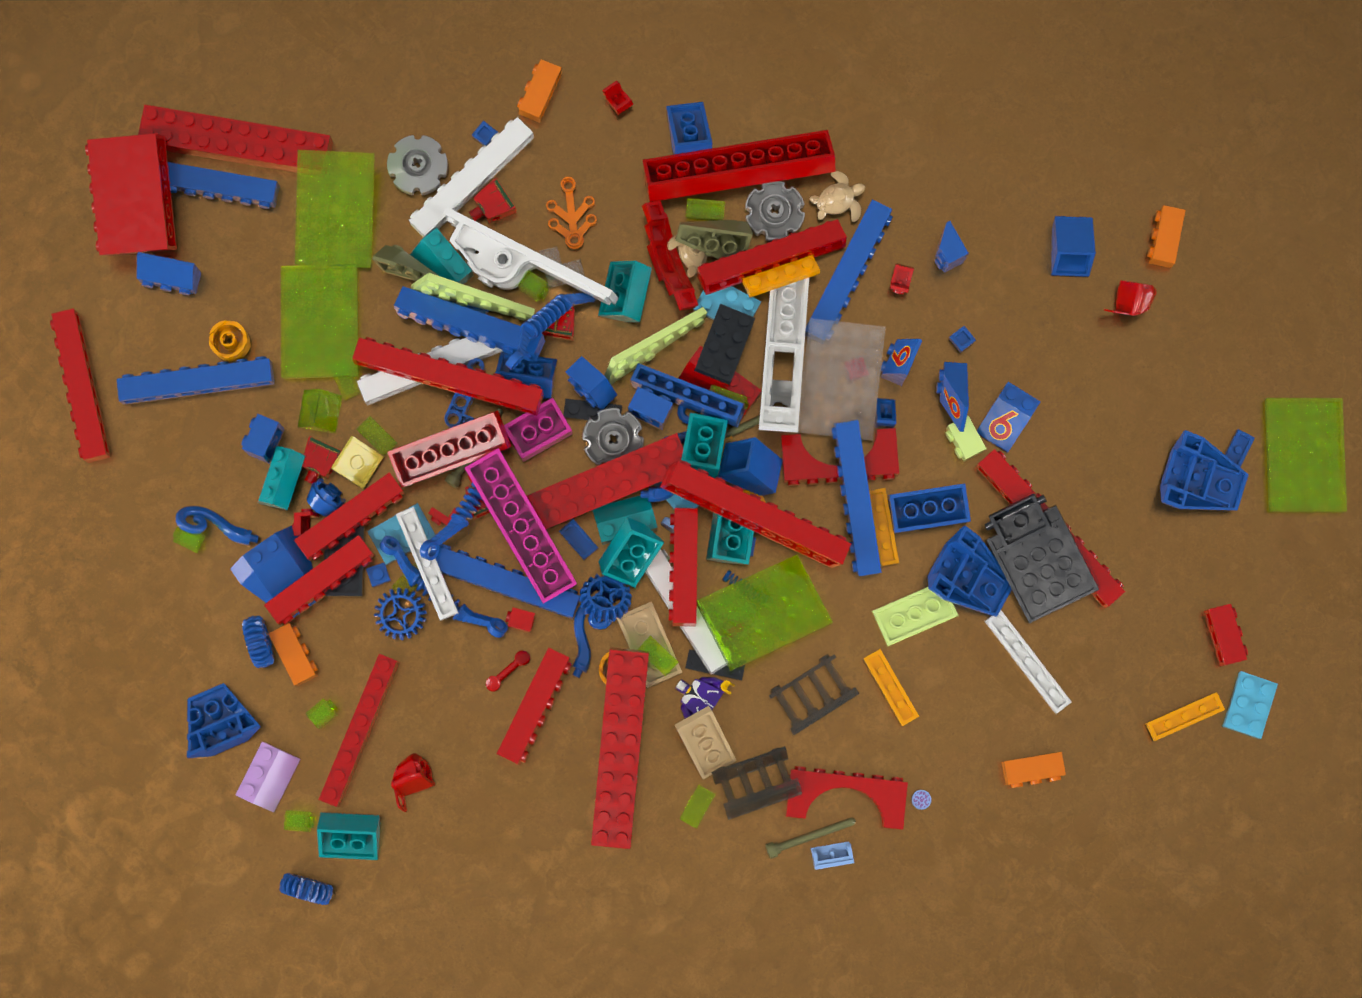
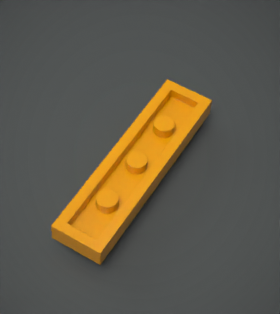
(781, 276)
(883, 528)
(891, 687)
(1185, 716)

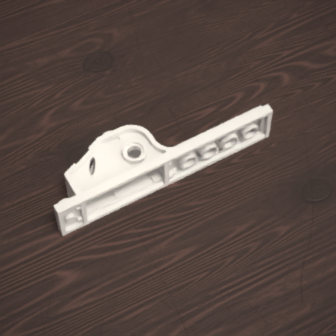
(498, 249)
(784, 334)

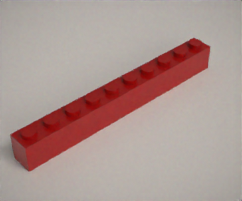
(448, 376)
(1013, 488)

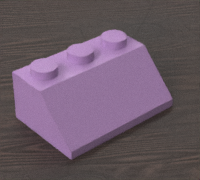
(268, 777)

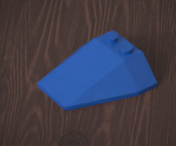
(1201, 476)
(272, 566)
(969, 574)

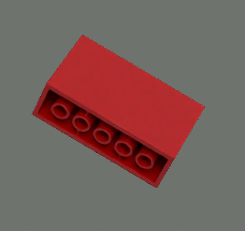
(131, 194)

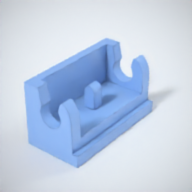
(832, 855)

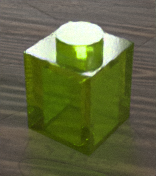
(533, 286)
(187, 540)
(322, 713)
(298, 820)

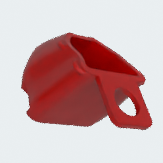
(1133, 298)
(411, 777)

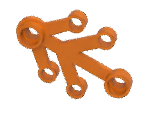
(571, 217)

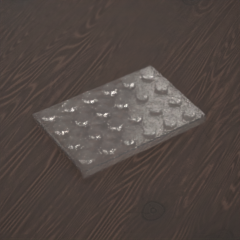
(840, 376)

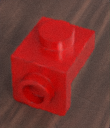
(617, 97)
(901, 278)
(438, 517)
(302, 521)

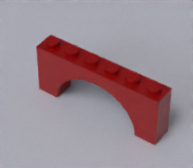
(802, 467)
(886, 794)

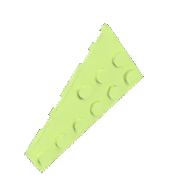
(465, 295)
(648, 348)

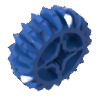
(603, 606)
(403, 622)
(258, 641)
(306, 889)

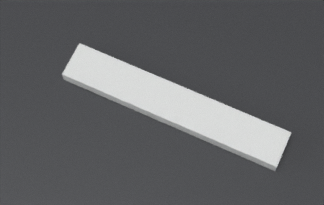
(428, 569)
(1028, 662)

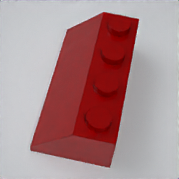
(738, 384)

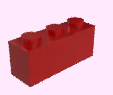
(1226, 634)

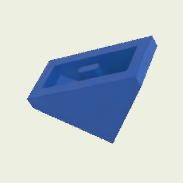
(885, 413)

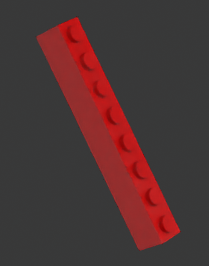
(732, 269)
(80, 385)
(359, 730)

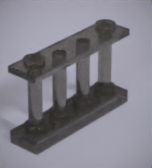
(813, 713)
(761, 799)

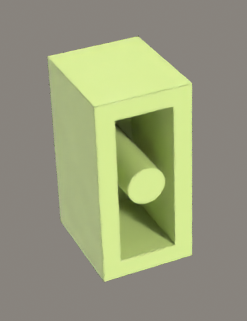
(967, 443)

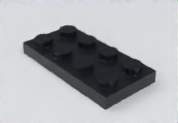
(724, 344)
(349, 586)

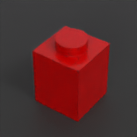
(520, 620)

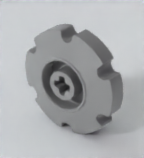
(425, 153)
(775, 197)
(607, 423)

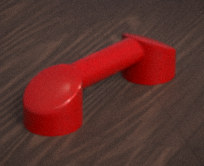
(494, 683)

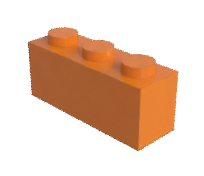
(539, 90)
(1166, 236)
(294, 654)
(1033, 769)

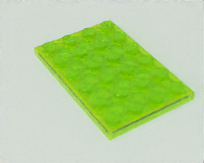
(334, 208)
(319, 321)
(1305, 455)
(763, 612)

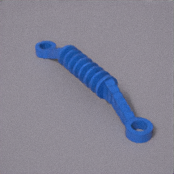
(543, 319)
(455, 524)
(414, 577)

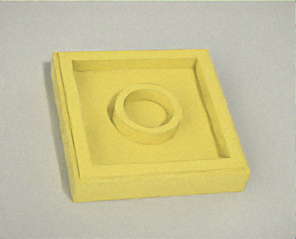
(357, 462)

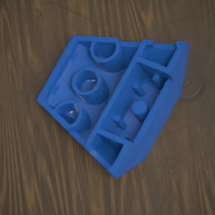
(217, 722)

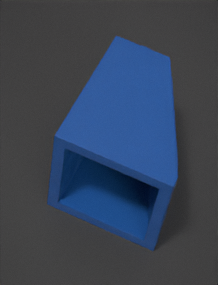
(1072, 246)
(751, 466)

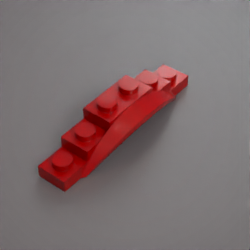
(665, 261)

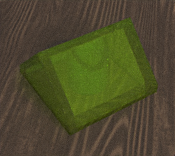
(319, 410)

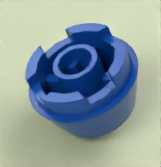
(324, 498)

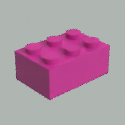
(537, 433)

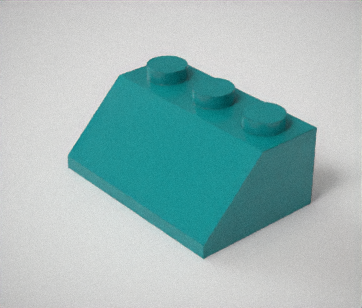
(442, 258)
(630, 283)
(704, 443)
(281, 478)
(611, 516)
(729, 542)
(630, 552)
(348, 836)

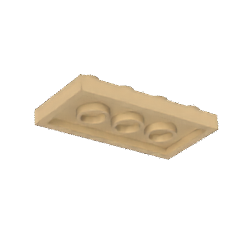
(637, 627)
(705, 742)

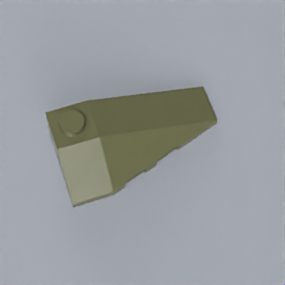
(715, 237)
(399, 263)

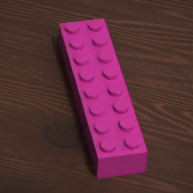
(520, 525)

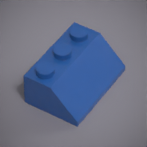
(167, 274)
(531, 372)

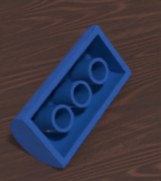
(929, 508)

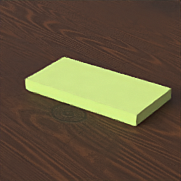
(912, 615)

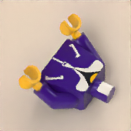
(702, 693)

